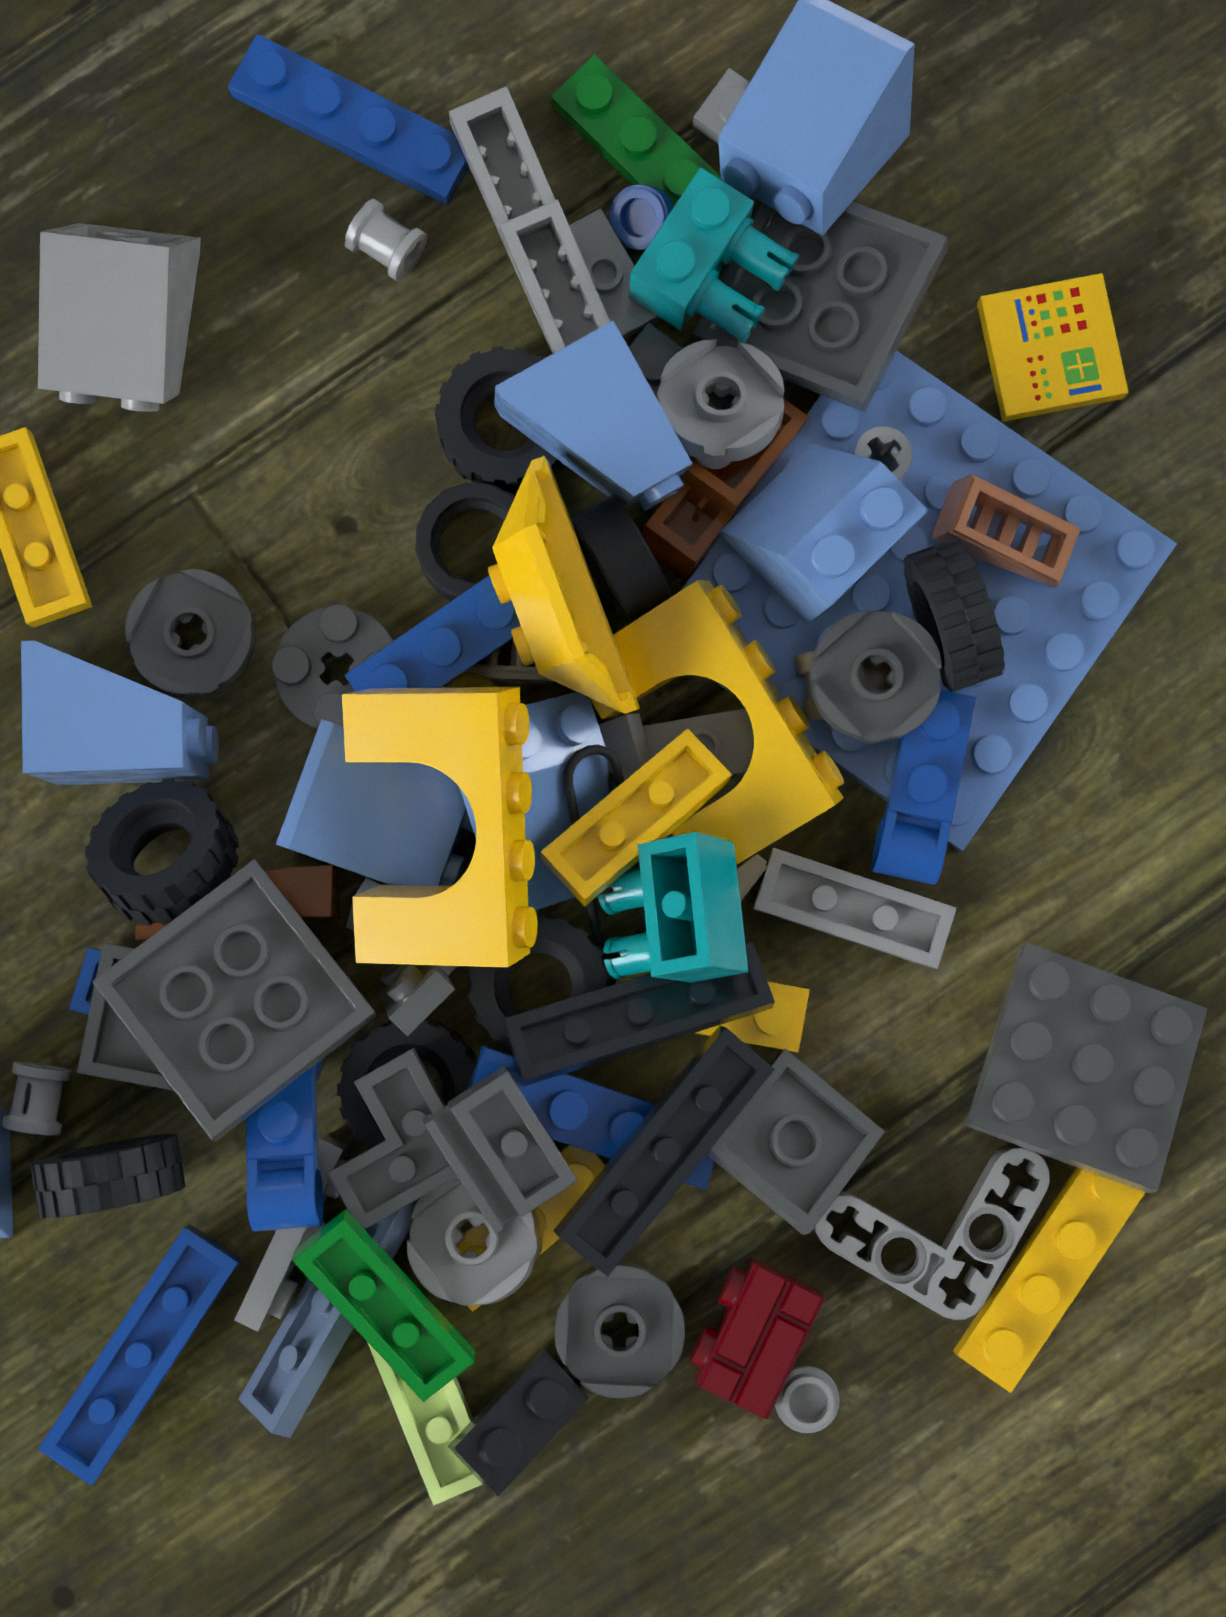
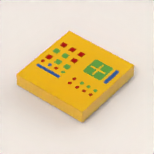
(1052, 347)

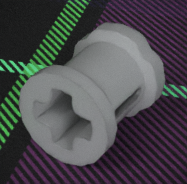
(385, 240)
(882, 442)
(36, 1098)

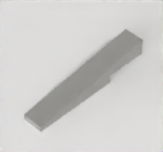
(528, 218)

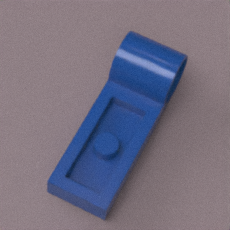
(924, 793)
(283, 1159)

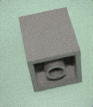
(114, 313)

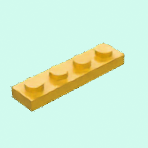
(1046, 1276)

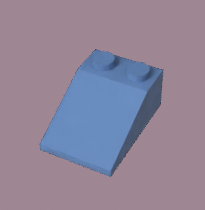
(555, 733)

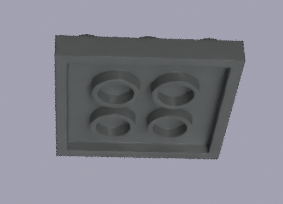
(841, 304)
(234, 1000)
(1087, 1068)

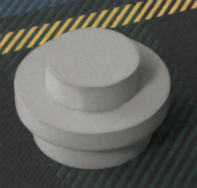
(808, 1400)

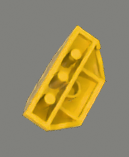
(556, 596)

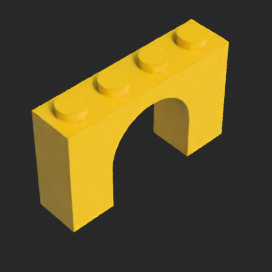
(478, 743)
(785, 777)

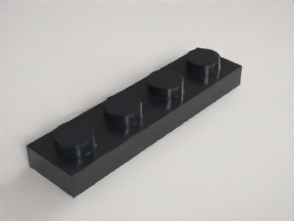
(630, 1019)
(663, 1150)

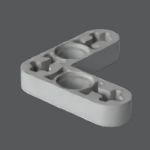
(937, 1260)

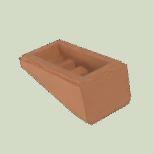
(1014, 510)

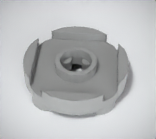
(728, 434)
(467, 1276)

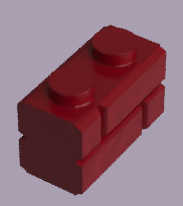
(756, 1336)

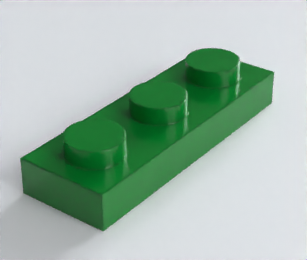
(626, 130)
(384, 1305)

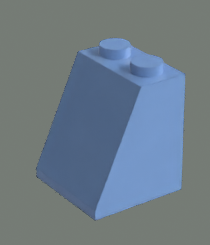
(819, 114)
(598, 418)
(822, 526)
(105, 728)
(376, 817)

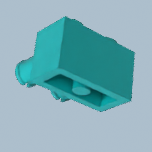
(691, 247)
(689, 911)

